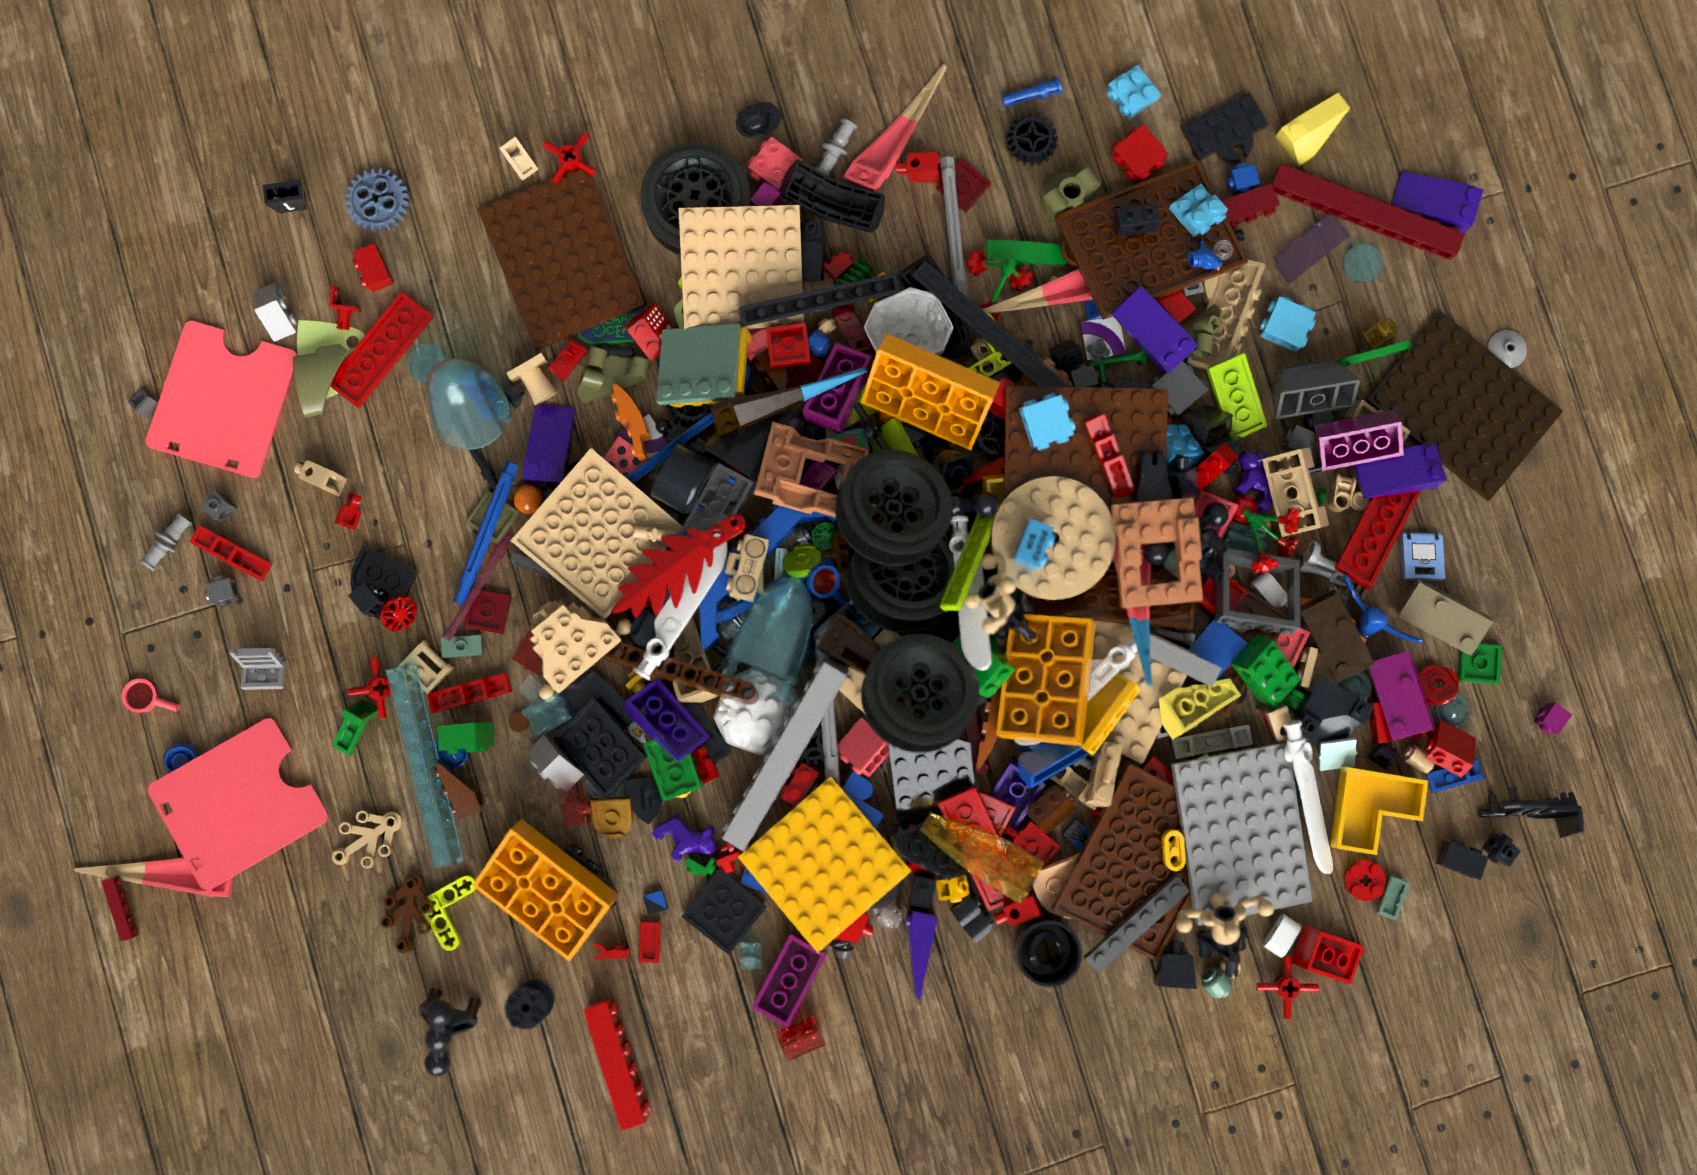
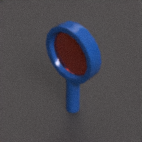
(824, 581)

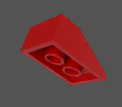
(1327, 954)

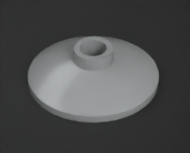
(1498, 346)

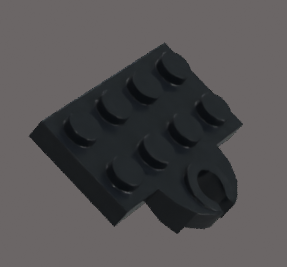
(1225, 129)

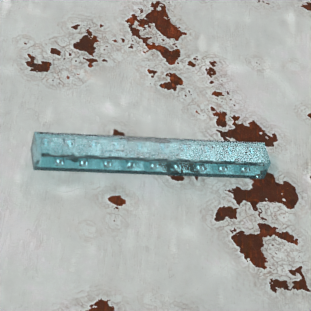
(421, 757)

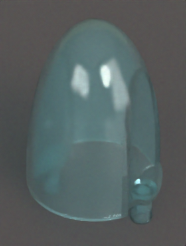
(466, 404)
(775, 634)

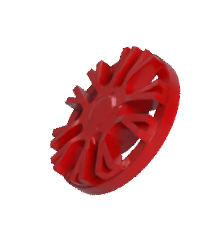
(398, 613)

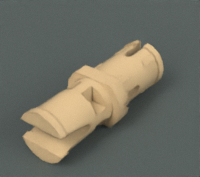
(651, 533)

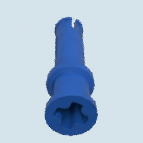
(1040, 91)

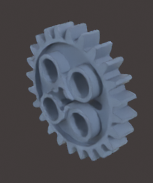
(371, 183)

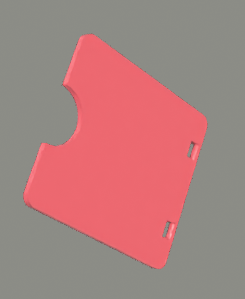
(221, 401)
(235, 805)

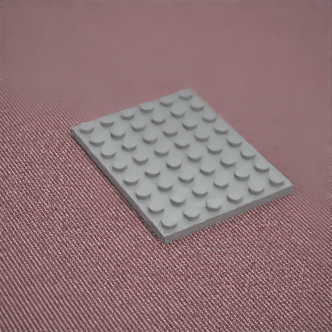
(1242, 828)

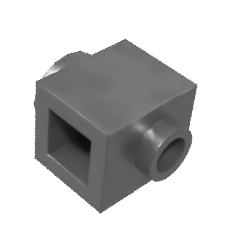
(222, 591)

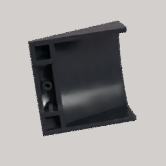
(747, 447)

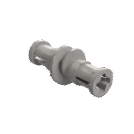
(835, 146)
(165, 542)

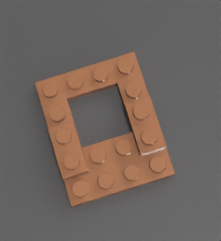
(784, 465)
(1157, 523)

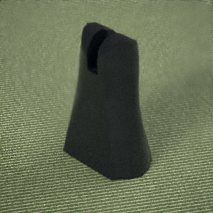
(1153, 479)

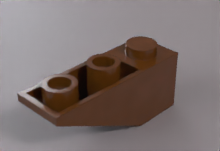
(773, 378)
(462, 793)

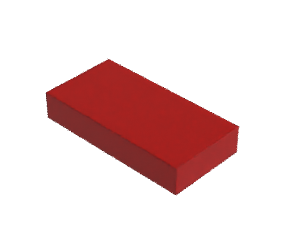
(649, 941)

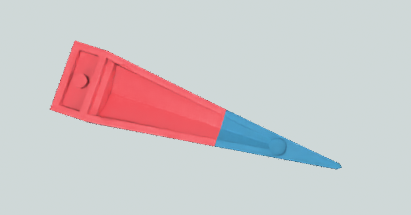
(1140, 618)

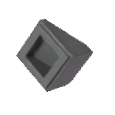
(143, 402)

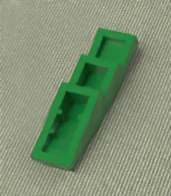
(1024, 252)

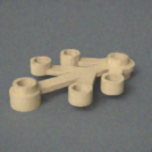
(369, 836)

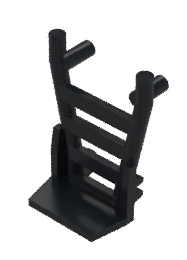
(1564, 811)

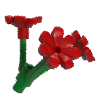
(1019, 279)
(1256, 521)

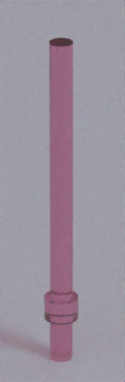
(498, 553)

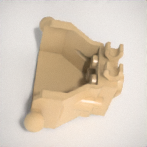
(570, 642)

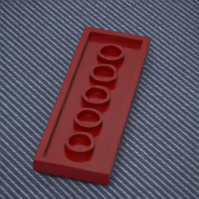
(380, 349)
(1375, 536)
(968, 809)

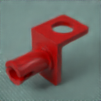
(343, 311)

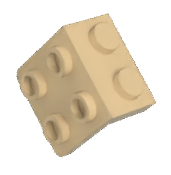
(1312, 664)

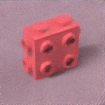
(771, 163)
(862, 748)

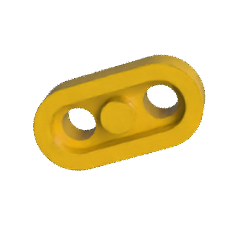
(1174, 848)

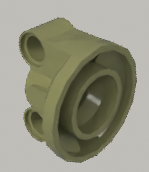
(1053, 198)

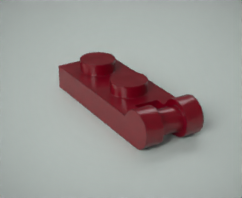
(852, 328)

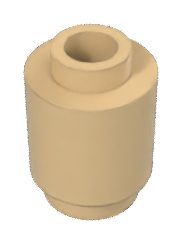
(1416, 758)

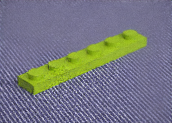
(967, 563)

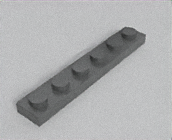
(1136, 923)

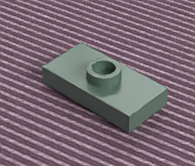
(462, 646)
(1393, 897)

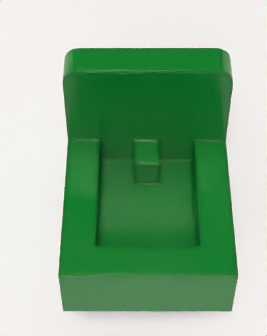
(696, 867)

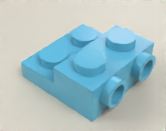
(1132, 92)
(1198, 210)

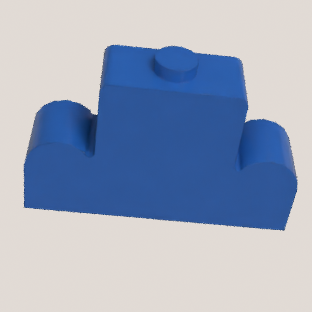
(1045, 760)
(860, 790)

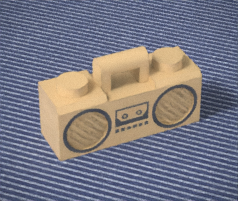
(752, 558)
(1103, 775)

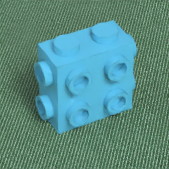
(1287, 323)
(1047, 421)

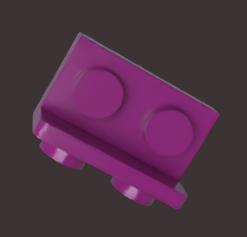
(818, 475)

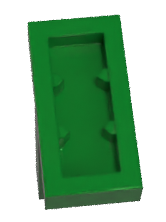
(355, 721)

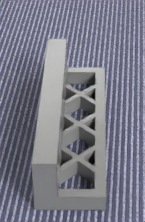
(1183, 661)

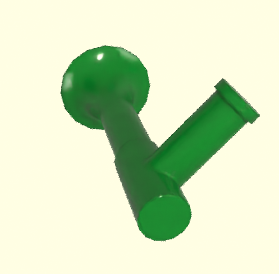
(1106, 361)

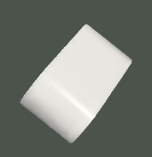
(1269, 589)
(1282, 935)

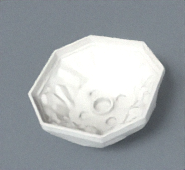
(912, 317)
(758, 724)

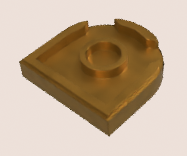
(612, 816)

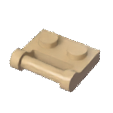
(428, 677)

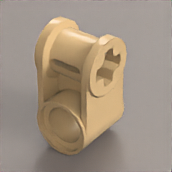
(1341, 488)

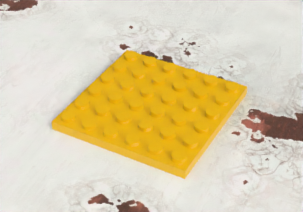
(824, 864)

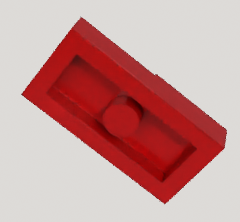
(567, 360)

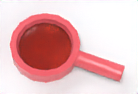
(143, 695)

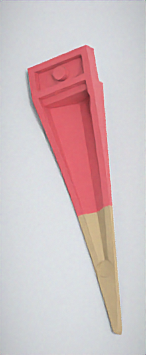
(880, 157)
(1059, 291)
(166, 874)

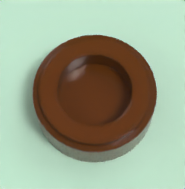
(518, 722)

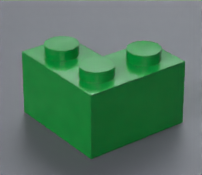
(467, 736)

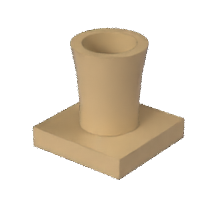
(534, 379)

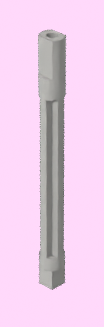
(953, 224)
(829, 733)

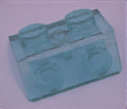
(547, 714)

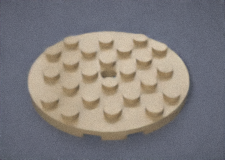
(1083, 531)

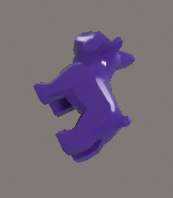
(1254, 478)
(685, 838)

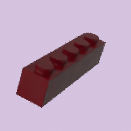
(973, 736)
(119, 908)

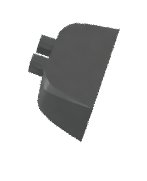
(1313, 389)

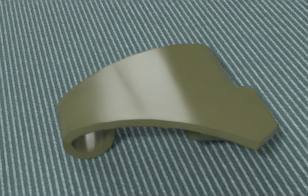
(1202, 330)
(603, 372)
(314, 377)

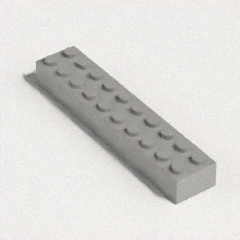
(788, 749)

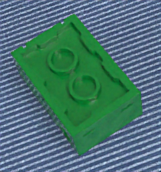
(1266, 671)
(672, 777)

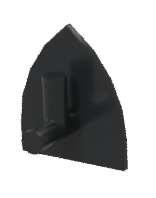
(644, 796)

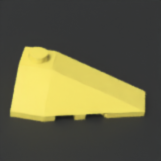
(1310, 130)
(1190, 705)

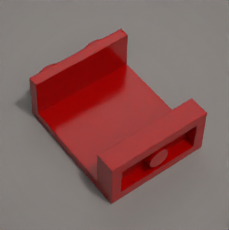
(1380, 729)

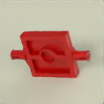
(1034, 842)

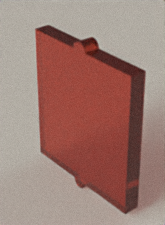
(527, 656)

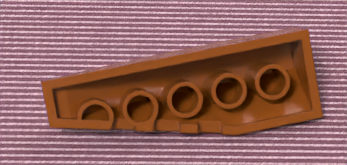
(989, 726)

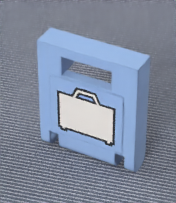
(1422, 551)

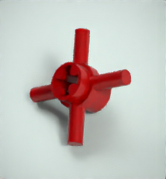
(563, 154)
(368, 689)
(1283, 980)

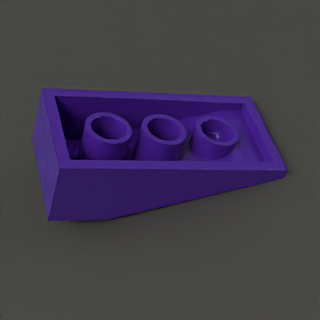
(1438, 199)
(1154, 330)
(549, 444)
(1414, 471)
(665, 720)
(1015, 791)
(921, 931)

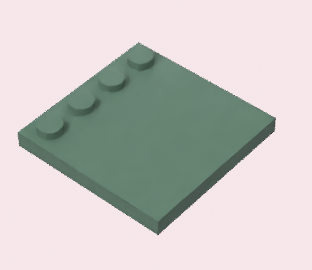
(698, 364)

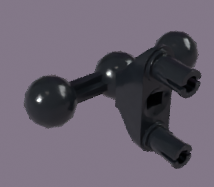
(974, 502)
(1214, 515)
(443, 1024)

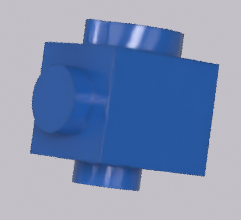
(1242, 178)

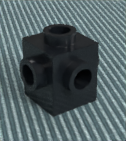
(1501, 849)

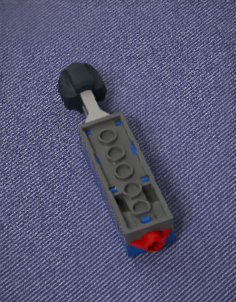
(722, 496)

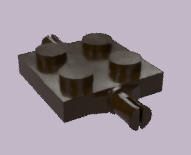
(840, 551)

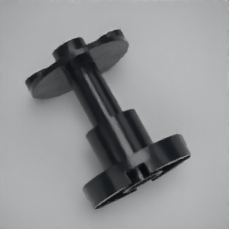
(529, 1004)

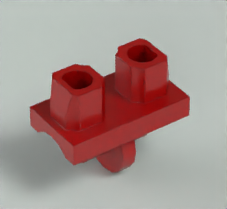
(726, 858)

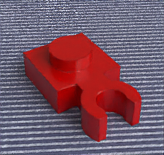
(705, 766)

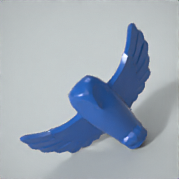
(1374, 618)

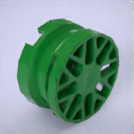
(822, 536)
(1293, 700)

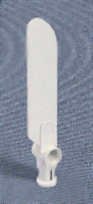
(673, 620)
(973, 638)
(1103, 671)
(1300, 754)

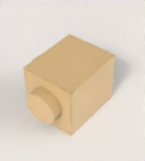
(980, 351)

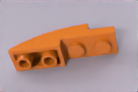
(633, 420)

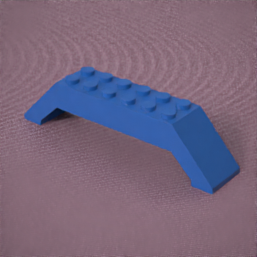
(776, 529)

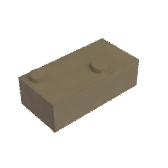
(1444, 616)

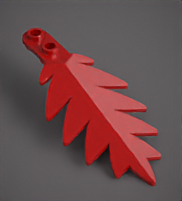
(673, 566)

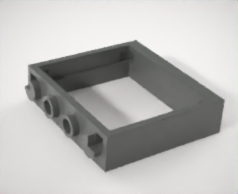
(1249, 621)

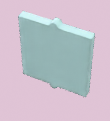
(1337, 754)

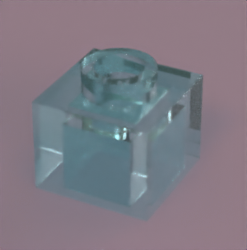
(750, 956)

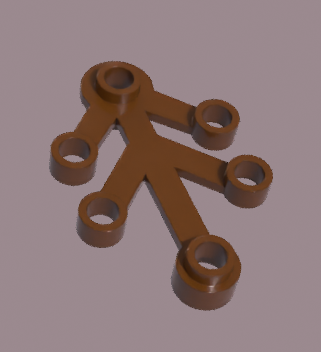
(409, 911)

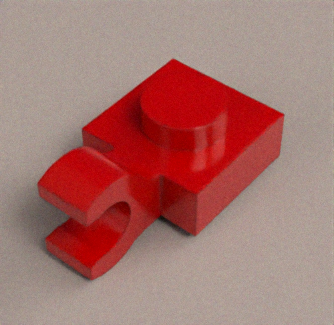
(348, 514)
(616, 952)

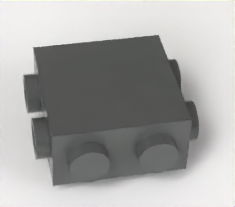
(1182, 388)

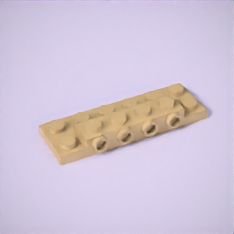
(1235, 297)

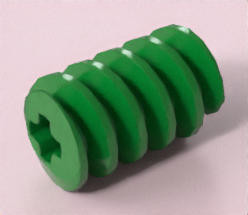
(860, 272)

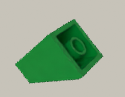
(998, 671)

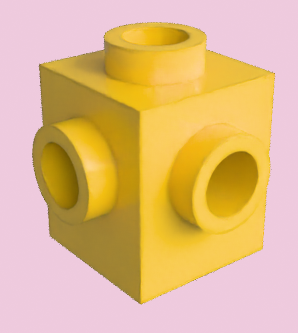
(952, 889)

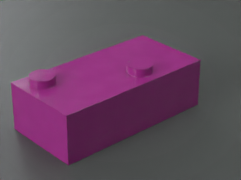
(835, 405)
(1359, 440)
(1402, 695)
(789, 980)

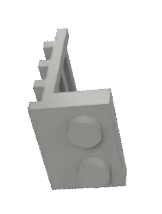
(260, 668)

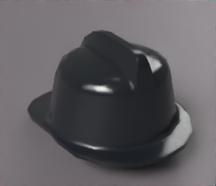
(758, 120)

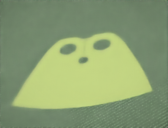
(317, 334)

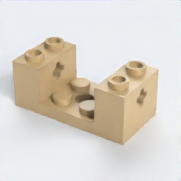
(1292, 471)

